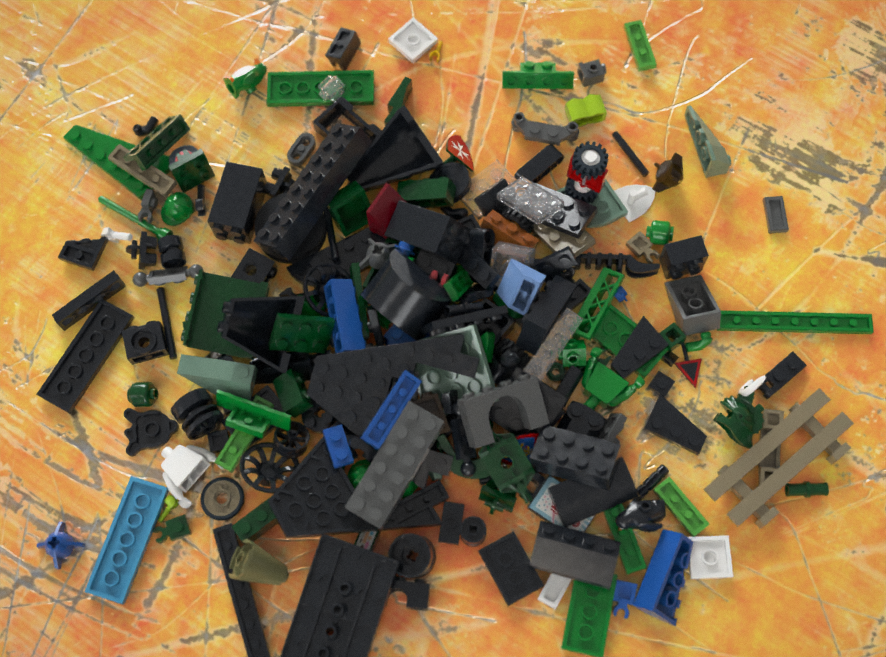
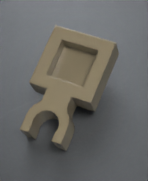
(641, 245)

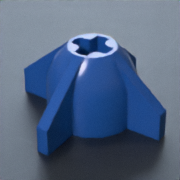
(59, 545)

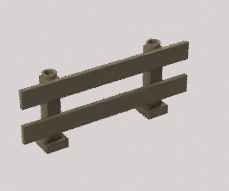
(822, 439)

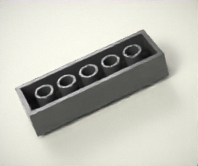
(395, 465)

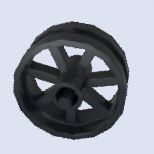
(291, 440)

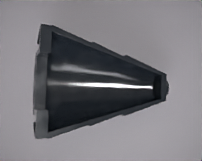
(395, 154)

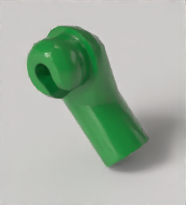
(701, 344)

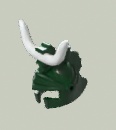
(742, 418)

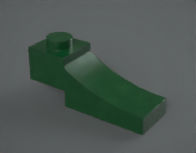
(399, 98)

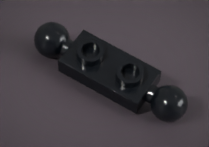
(461, 444)

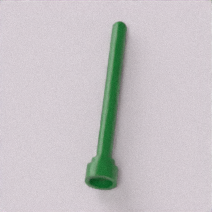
(159, 232)

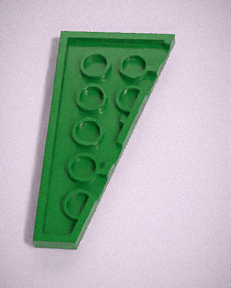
(98, 148)

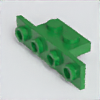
(537, 76)
(250, 416)

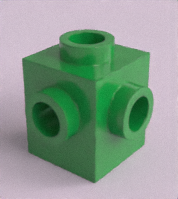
(573, 353)

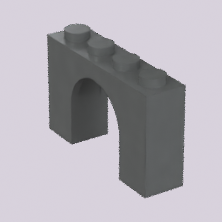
(476, 408)

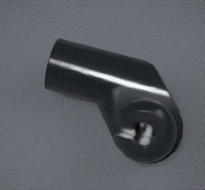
(146, 129)
(456, 214)

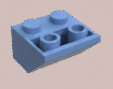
(520, 286)

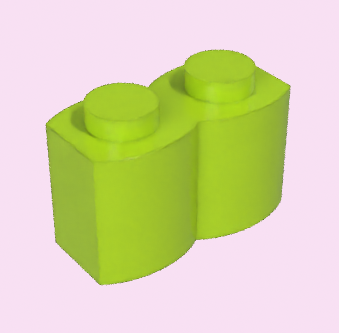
(586, 110)

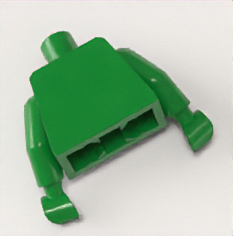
(604, 386)

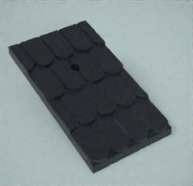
(341, 595)

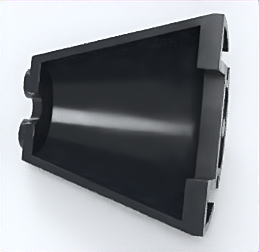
(251, 322)

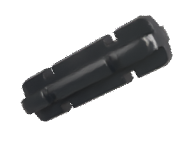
(652, 480)

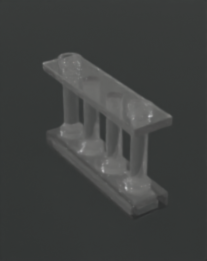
(553, 345)

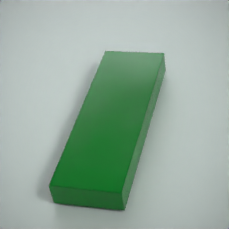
(458, 284)

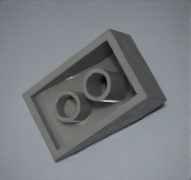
(693, 305)

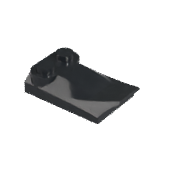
(582, 420)

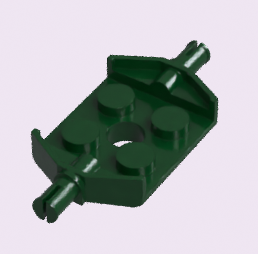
(512, 479)

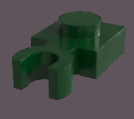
(176, 529)

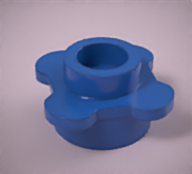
(405, 248)
(620, 295)

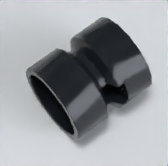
(171, 251)
(473, 531)

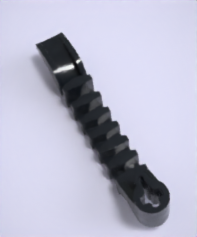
(632, 267)

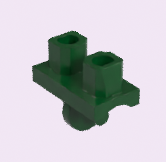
(495, 499)

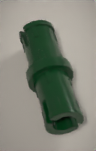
(806, 489)

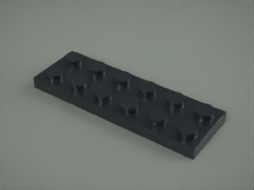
(85, 356)

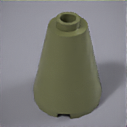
(256, 565)

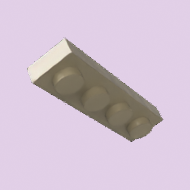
(151, 177)

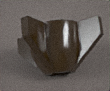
(669, 173)

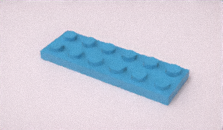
(127, 540)

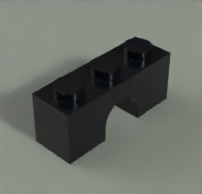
(416, 592)

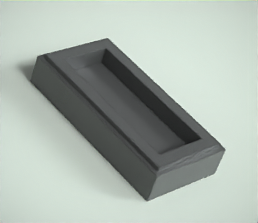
(775, 214)

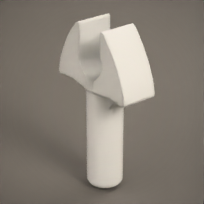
(116, 236)

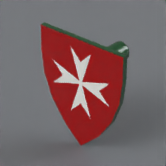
(458, 151)

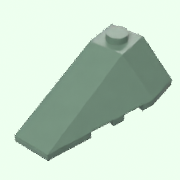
(709, 150)
(219, 375)

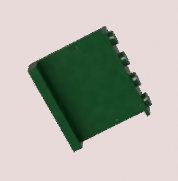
(207, 311)

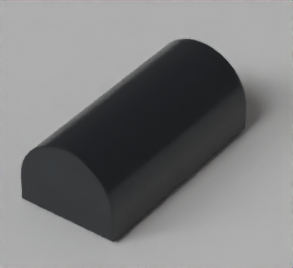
(570, 382)

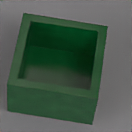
(349, 208)

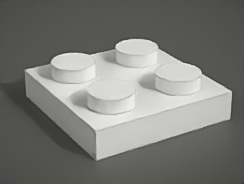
(413, 40)
(710, 557)

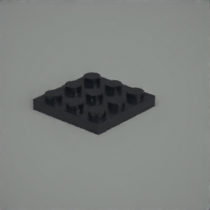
(507, 414)

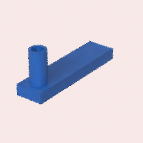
(391, 409)

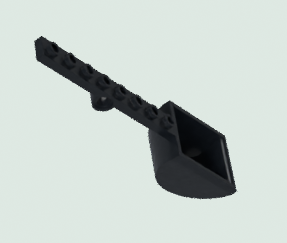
(413, 300)

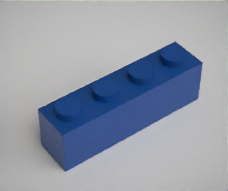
(345, 311)

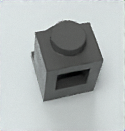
(591, 72)

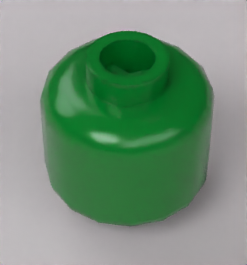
(660, 232)

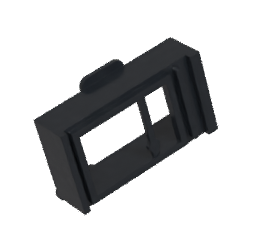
(343, 107)

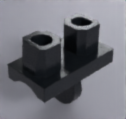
(282, 184)
(146, 242)

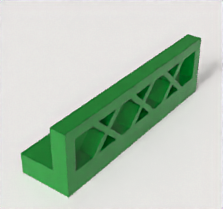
(594, 300)

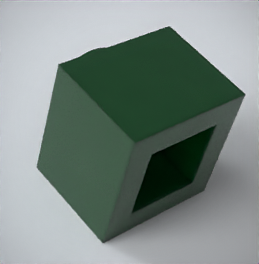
(676, 334)

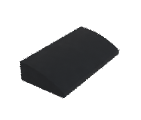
(580, 501)

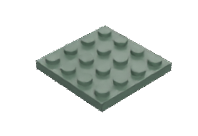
(441, 381)

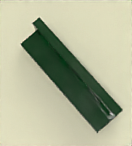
(158, 142)

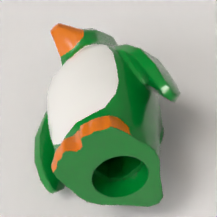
(245, 78)

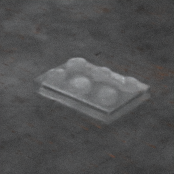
(483, 181)
(530, 200)

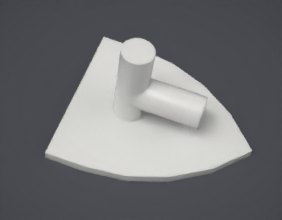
(636, 199)

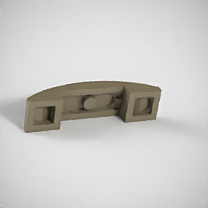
(771, 461)

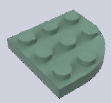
(608, 205)

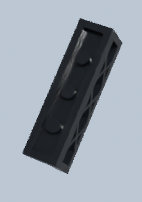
(88, 300)

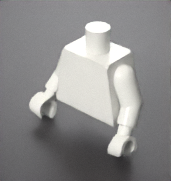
(183, 468)

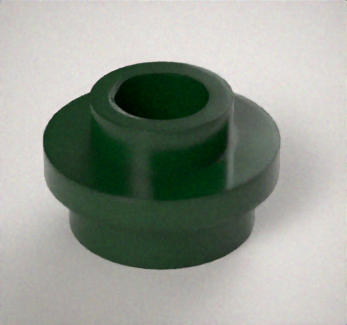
(559, 367)

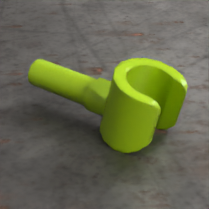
(171, 503)

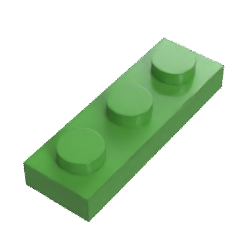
(640, 45)
(681, 507)

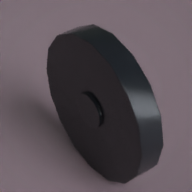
(458, 175)

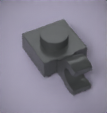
(148, 204)

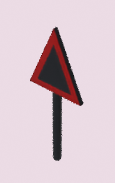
(689, 368)

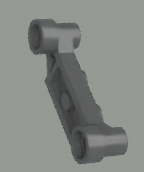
(544, 132)

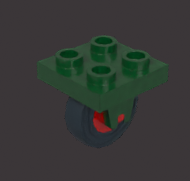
(189, 167)

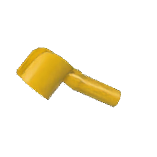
(436, 52)

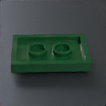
(301, 333)

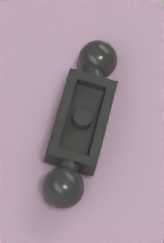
(164, 276)

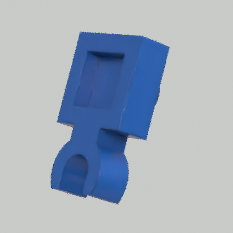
(624, 595)

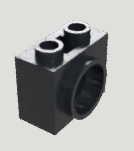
(265, 267)
(136, 336)

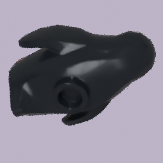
(642, 515)

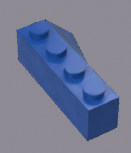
(664, 577)

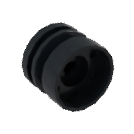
(197, 413)
(403, 548)

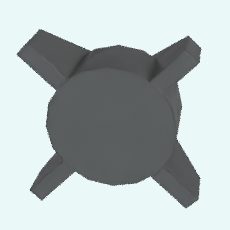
(376, 254)

